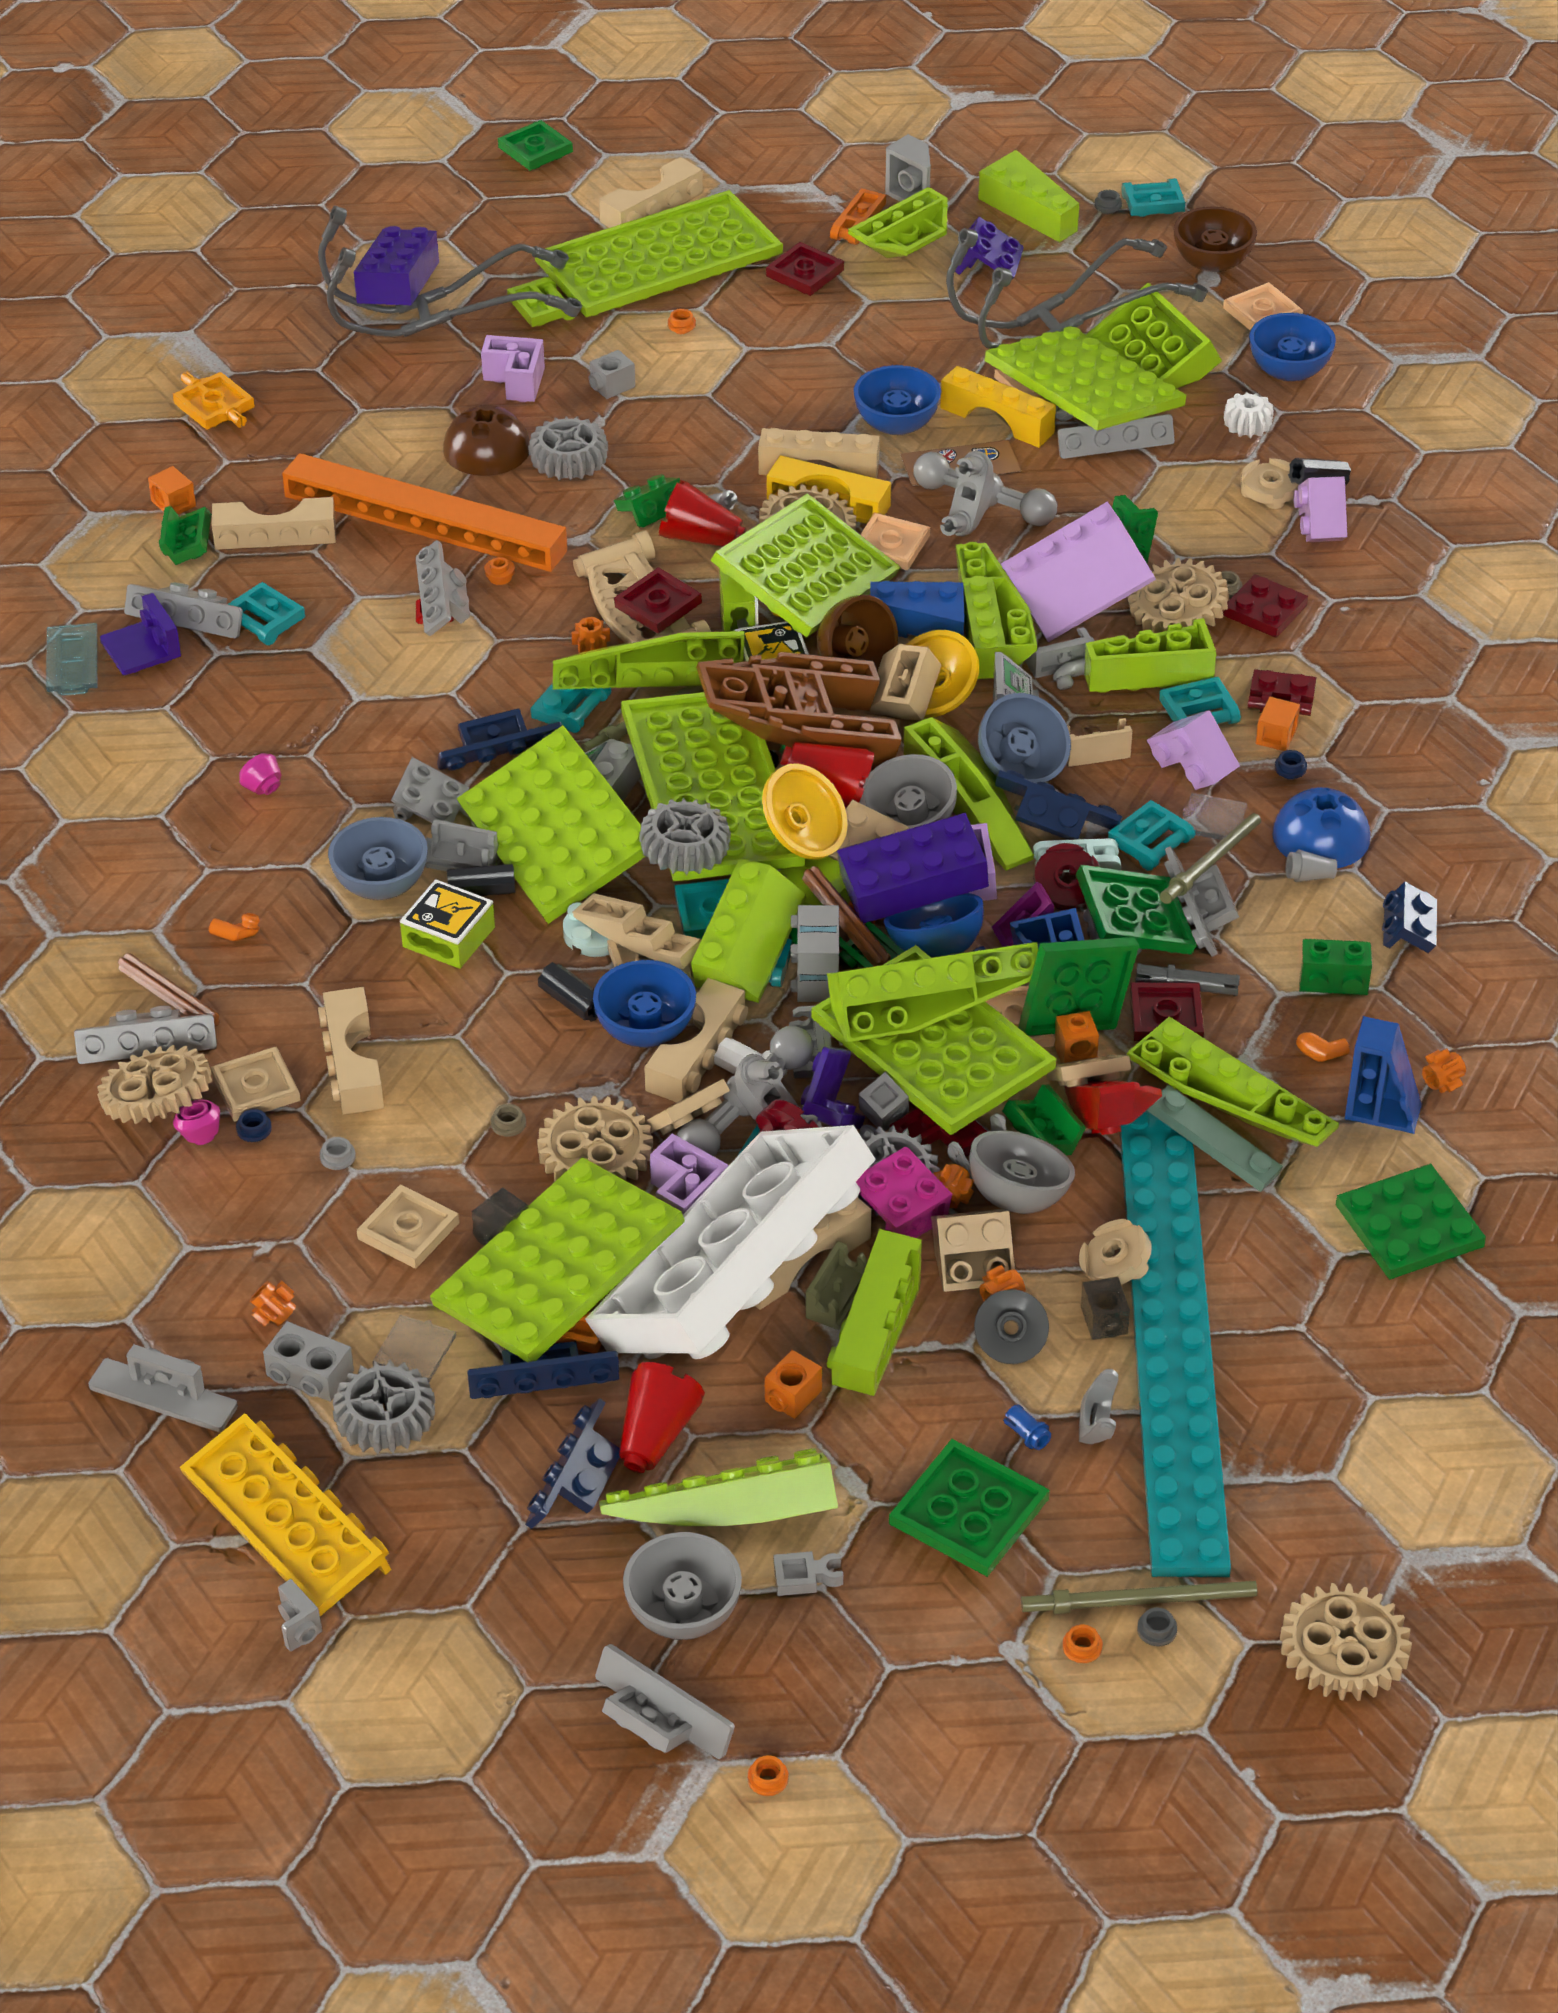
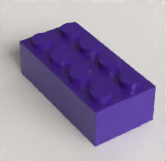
(396, 266)
(913, 868)

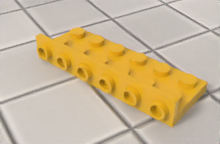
(285, 1512)

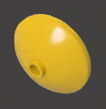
(957, 670)
(804, 811)

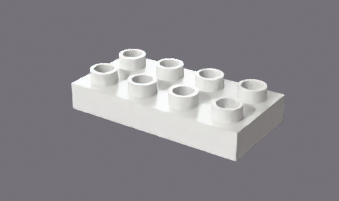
(733, 1242)

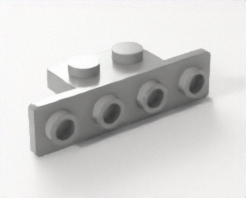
(1130, 435)
(441, 589)
(190, 608)
(1207, 902)
(133, 1033)
(163, 1386)
(658, 1708)

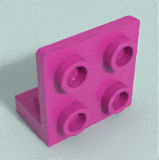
(904, 1193)

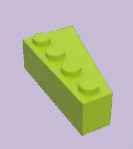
(1029, 196)
(1151, 659)
(877, 1313)

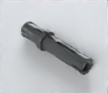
(1208, 981)

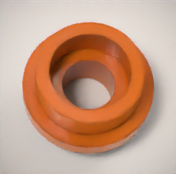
(681, 321)
(499, 570)
(1082, 1635)
(764, 1767)

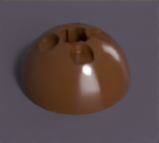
(1214, 237)
(486, 441)
(858, 630)

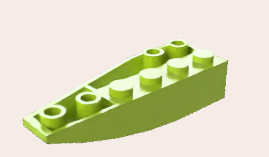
(993, 609)
(648, 663)
(975, 788)
(924, 991)
(1228, 1084)
(735, 1495)

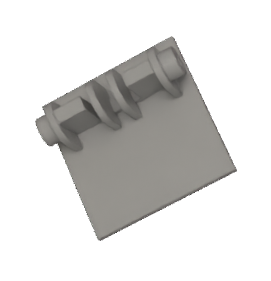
(427, 794)

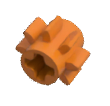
(590, 634)
(1444, 1070)
(958, 1182)
(999, 1280)
(273, 1303)

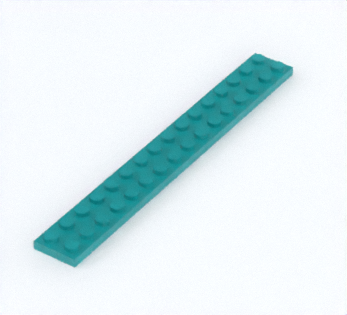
(1174, 1357)

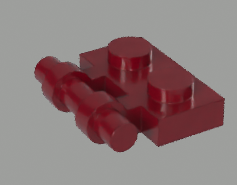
(1283, 686)

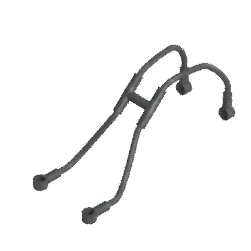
(347, 257)
(1002, 278)

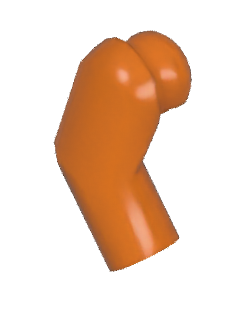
(235, 932)
(1319, 1048)

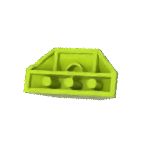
(905, 225)

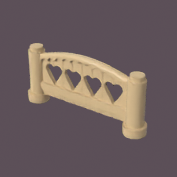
(632, 559)

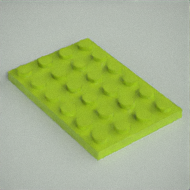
(1085, 378)
(804, 563)
(556, 823)
(954, 1065)
(557, 1259)

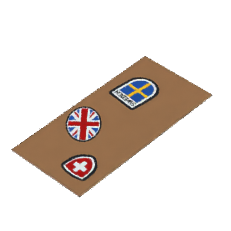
(998, 451)

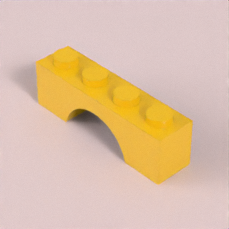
(1028, 416)
(862, 492)

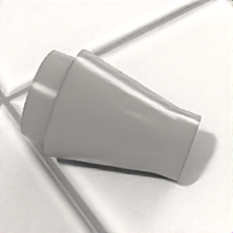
(1309, 866)

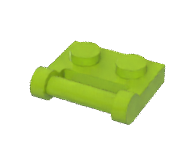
(534, 310)

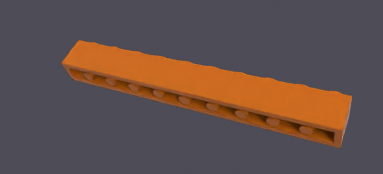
(427, 512)

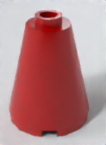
(698, 518)
(841, 765)
(656, 1414)

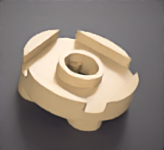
(1258, 484)
(1128, 1263)

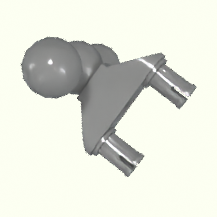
(978, 490)
(753, 1088)

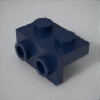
(1411, 917)

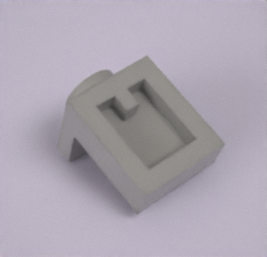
(300, 1615)

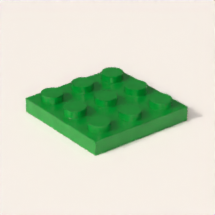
(1131, 906)
(1078, 979)
(1410, 1221)
(969, 1507)

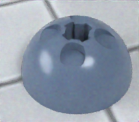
(1024, 737)
(378, 857)

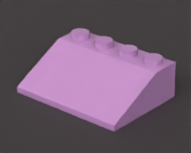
(1078, 571)

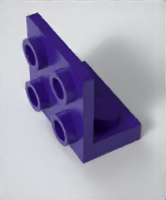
(992, 248)
(146, 642)
(821, 1094)

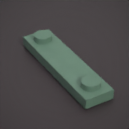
(1215, 1138)

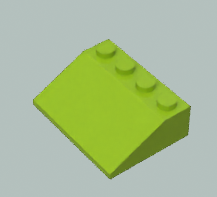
(1158, 340)

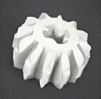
(1248, 414)

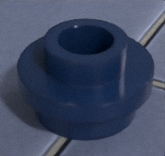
(1291, 764)
(253, 1125)

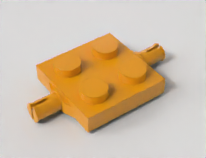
(213, 400)

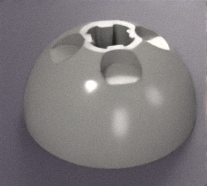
(911, 790)
(1019, 1171)
(682, 1585)

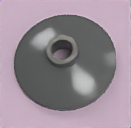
(1015, 1307)

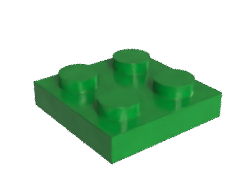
(535, 145)

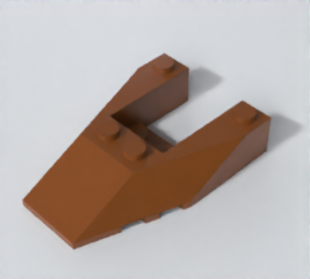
(794, 698)

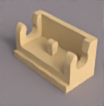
(1101, 746)

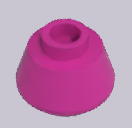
(261, 774)
(199, 1122)

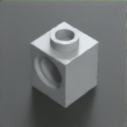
(612, 374)
(883, 1102)

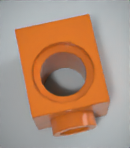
(172, 489)
(1277, 724)
(1076, 1037)
(793, 1384)

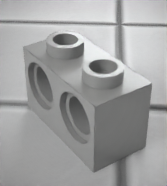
(308, 1361)

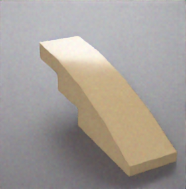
(631, 928)

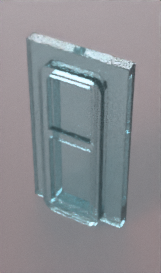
(72, 658)

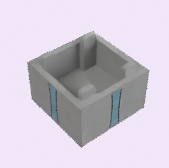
(815, 951)

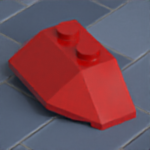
(1109, 1104)

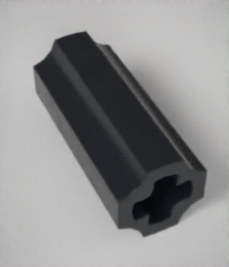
(1314, 468)
(484, 880)
(568, 990)

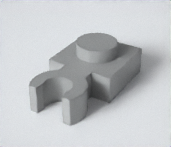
(800, 1572)

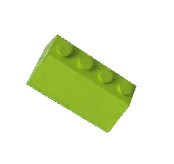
(748, 929)

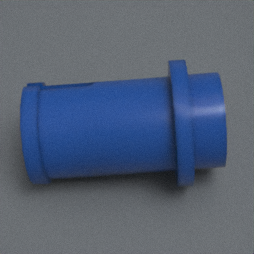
(1034, 1433)

